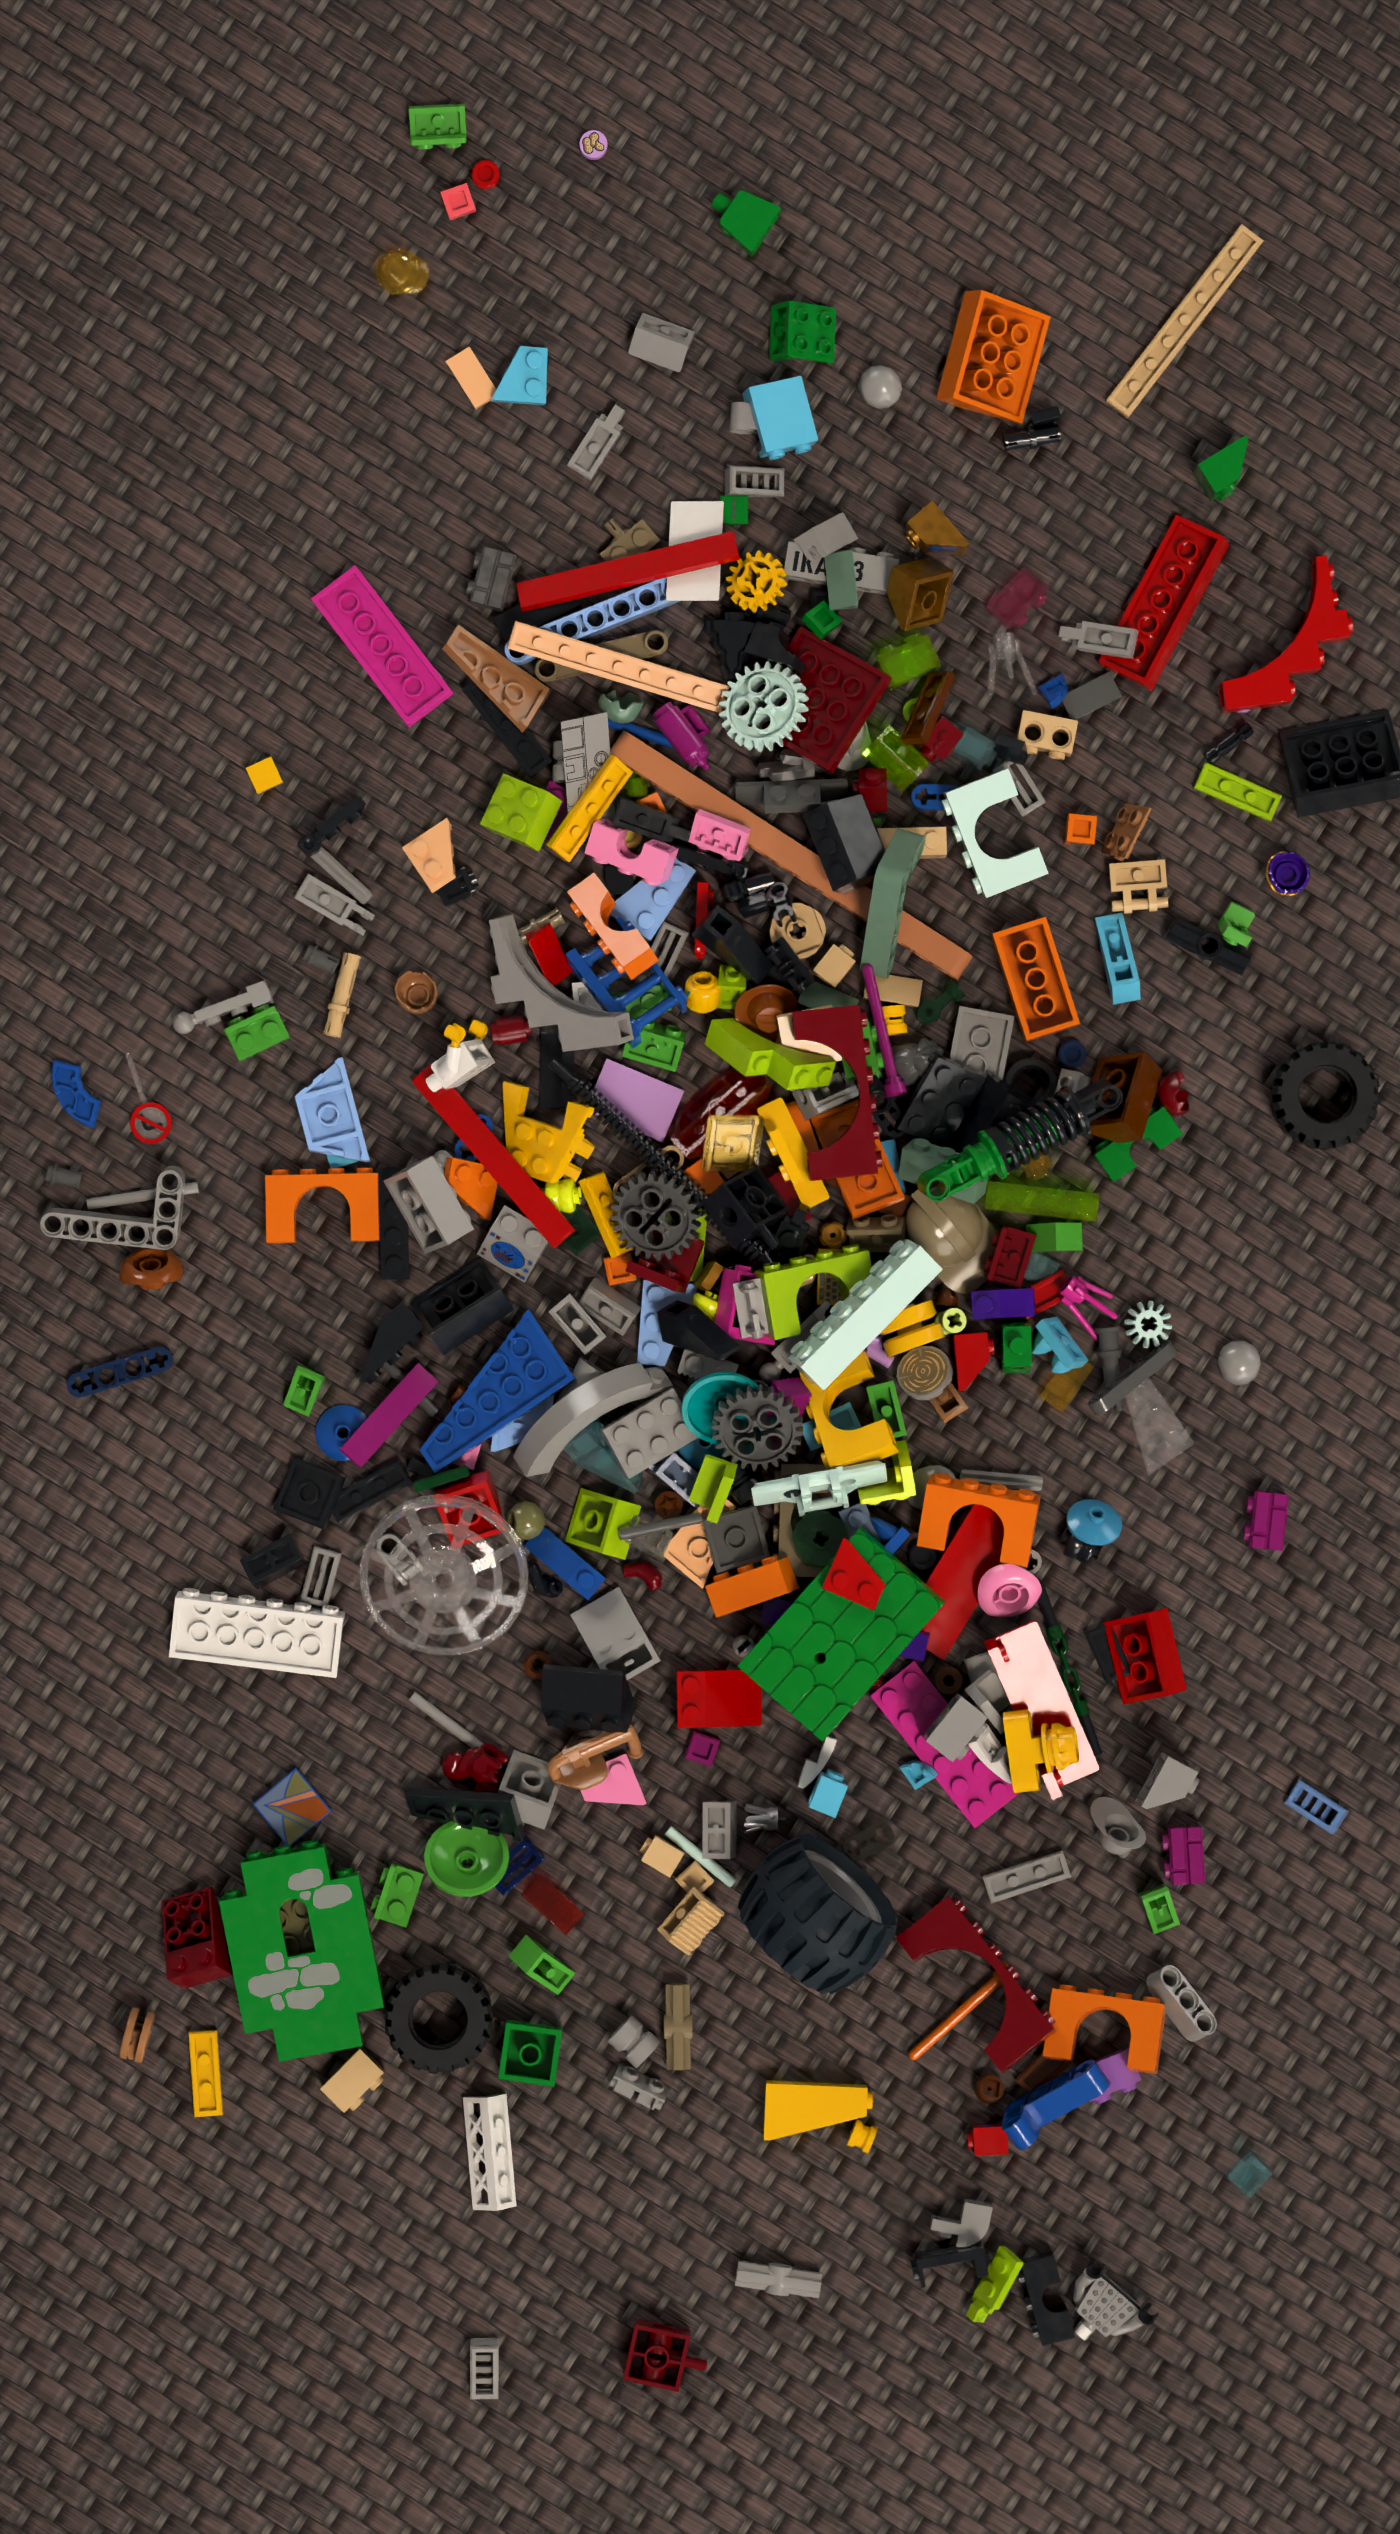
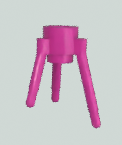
(1075, 1290)

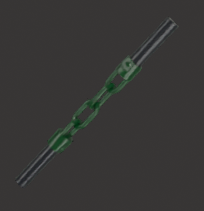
(1055, 1633)

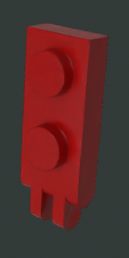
(705, 898)

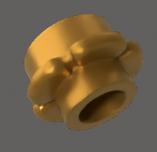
(827, 1229)

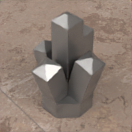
(786, 767)

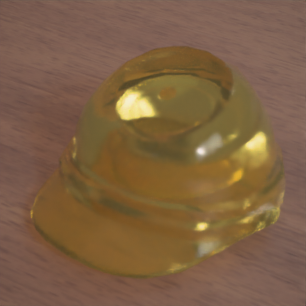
(401, 272)

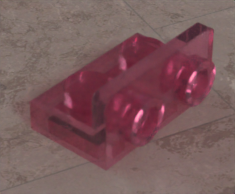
(1017, 599)

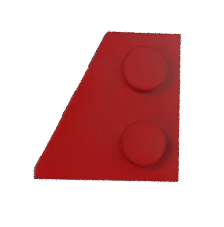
(853, 1577)

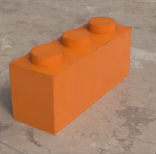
(751, 1585)

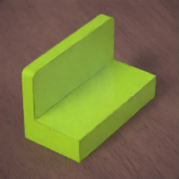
(713, 1485)

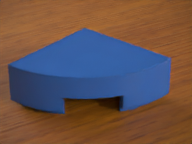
(1054, 690)

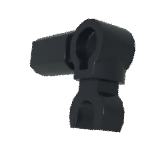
(737, 890)
(777, 897)

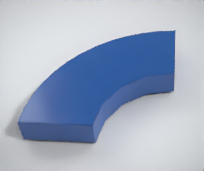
(73, 1095)

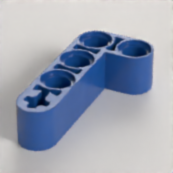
(1052, 2100)

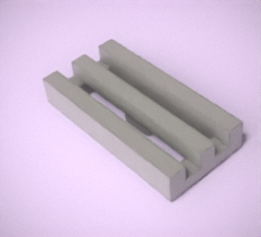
(1031, 806)
(674, 930)
(337, 1556)

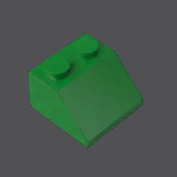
(1222, 470)

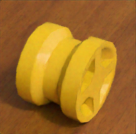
(862, 2136)

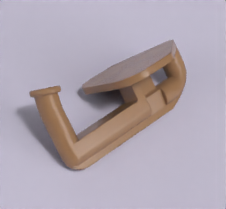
(582, 1763)

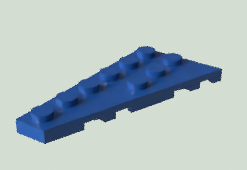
(507, 1387)

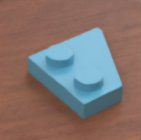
(524, 378)

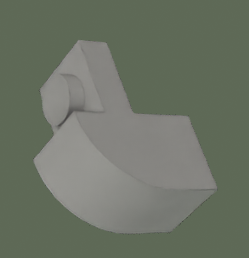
(970, 2227)

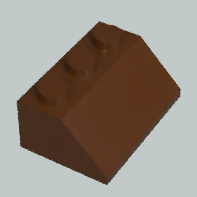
(1138, 1080)

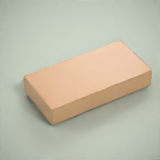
(471, 377)

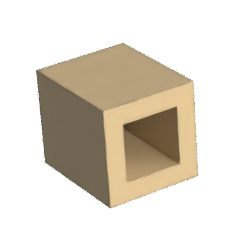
(835, 965)
(661, 1855)

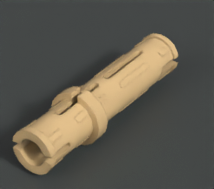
(339, 1006)

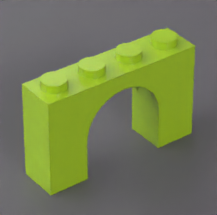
(782, 1283)

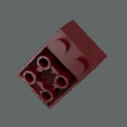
(194, 1939)

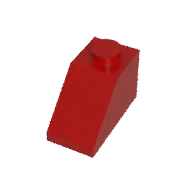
(971, 1356)

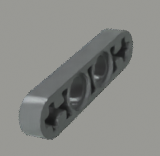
(1132, 1377)

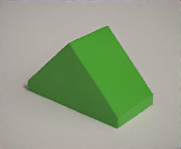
(1056, 1236)
(304, 1390)
(1159, 1908)

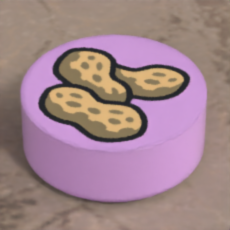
(593, 145)

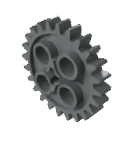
(675, 1232)
(752, 1405)

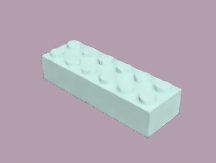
(864, 1313)

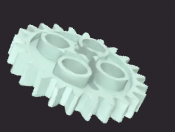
(782, 717)

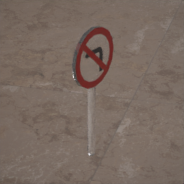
(150, 1120)

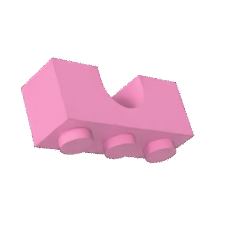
(609, 845)

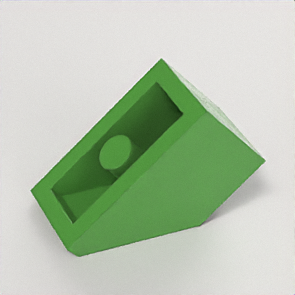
(886, 1406)
(541, 1964)

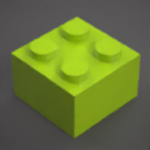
(521, 812)

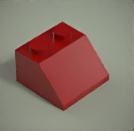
(476, 1487)

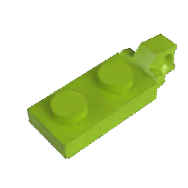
(994, 2288)

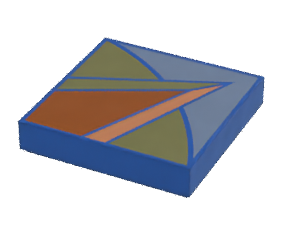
(292, 1807)

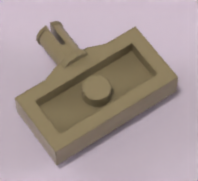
(630, 541)

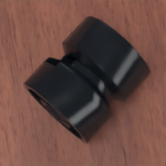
(743, 1482)

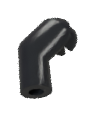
(542, 1585)

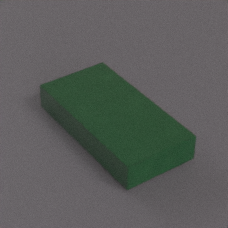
(441, 1478)

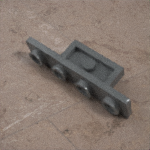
(791, 795)

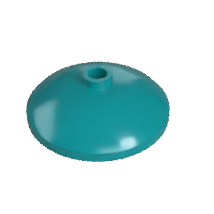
(704, 1398)

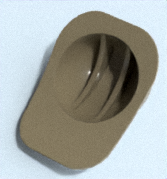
(954, 1236)

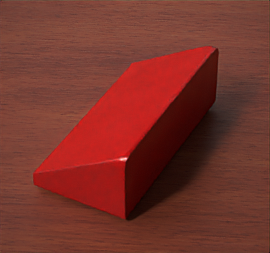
(549, 953)

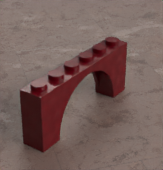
(843, 1032)
(1023, 2024)

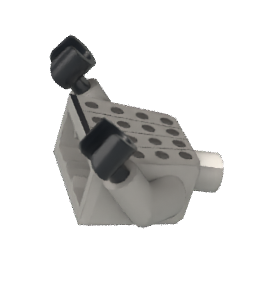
(1106, 2305)

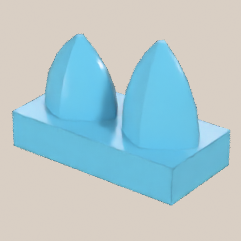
(1055, 1337)

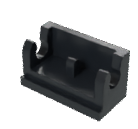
(273, 1561)

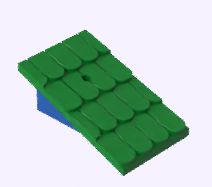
(833, 1649)

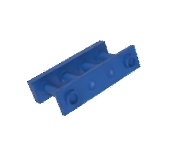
(599, 984)

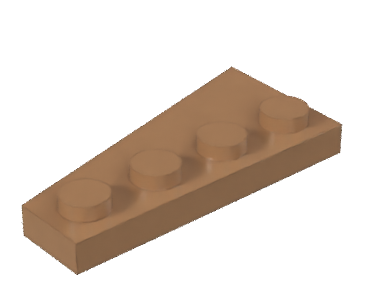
(501, 680)

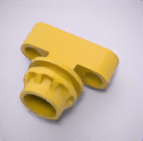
(1025, 1750)

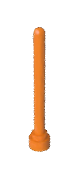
(956, 2016)

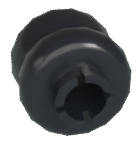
(1079, 1550)

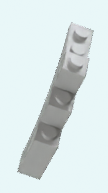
(544, 1004)

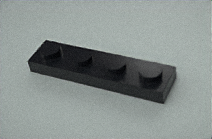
(521, 745)
(393, 1232)

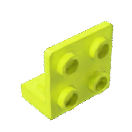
(899, 1480)

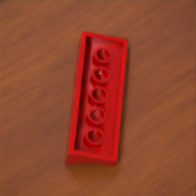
(1167, 599)
(958, 1572)

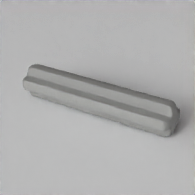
(342, 876)
(1010, 1480)

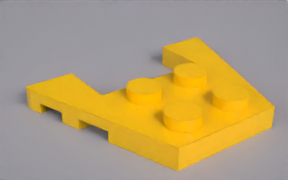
(538, 1146)

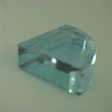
(1040, 1267)

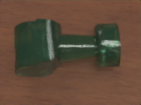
(931, 1009)

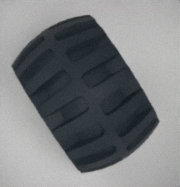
(817, 1914)

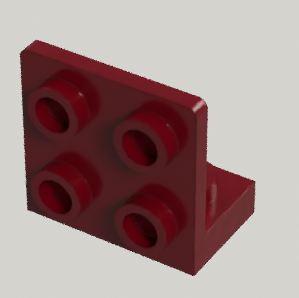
(668, 1273)

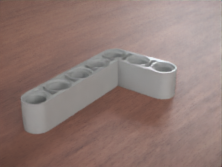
(124, 1223)

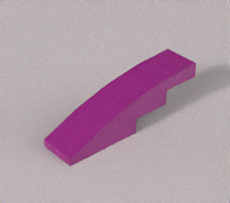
(389, 1415)

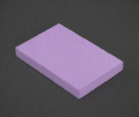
(640, 1098)

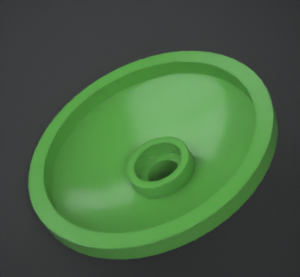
(453, 1847)

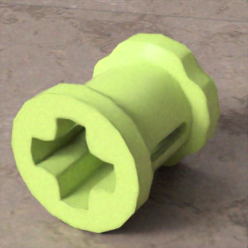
(958, 1320)

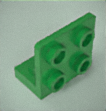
(802, 332)

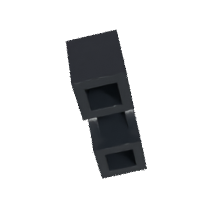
(1050, 2324)

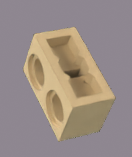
(1047, 727)

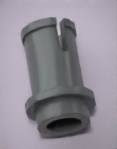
(321, 959)
(63, 1177)

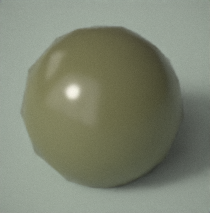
(526, 1520)

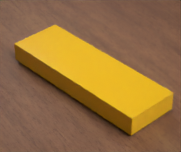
(600, 1198)
(205, 2073)

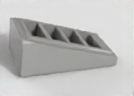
(743, 471)
(484, 2350)

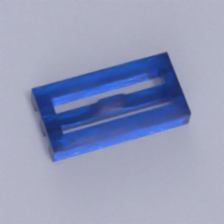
(533, 1850)

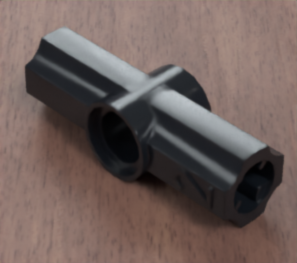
(1191, 939)

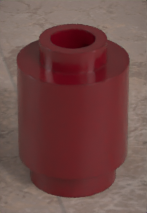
(510, 1030)

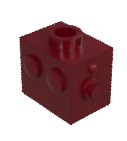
(941, 741)

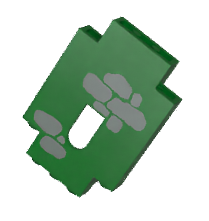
(313, 1995)

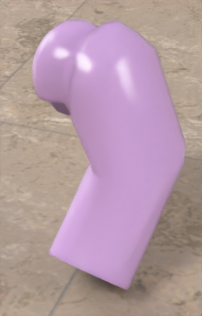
(876, 1352)

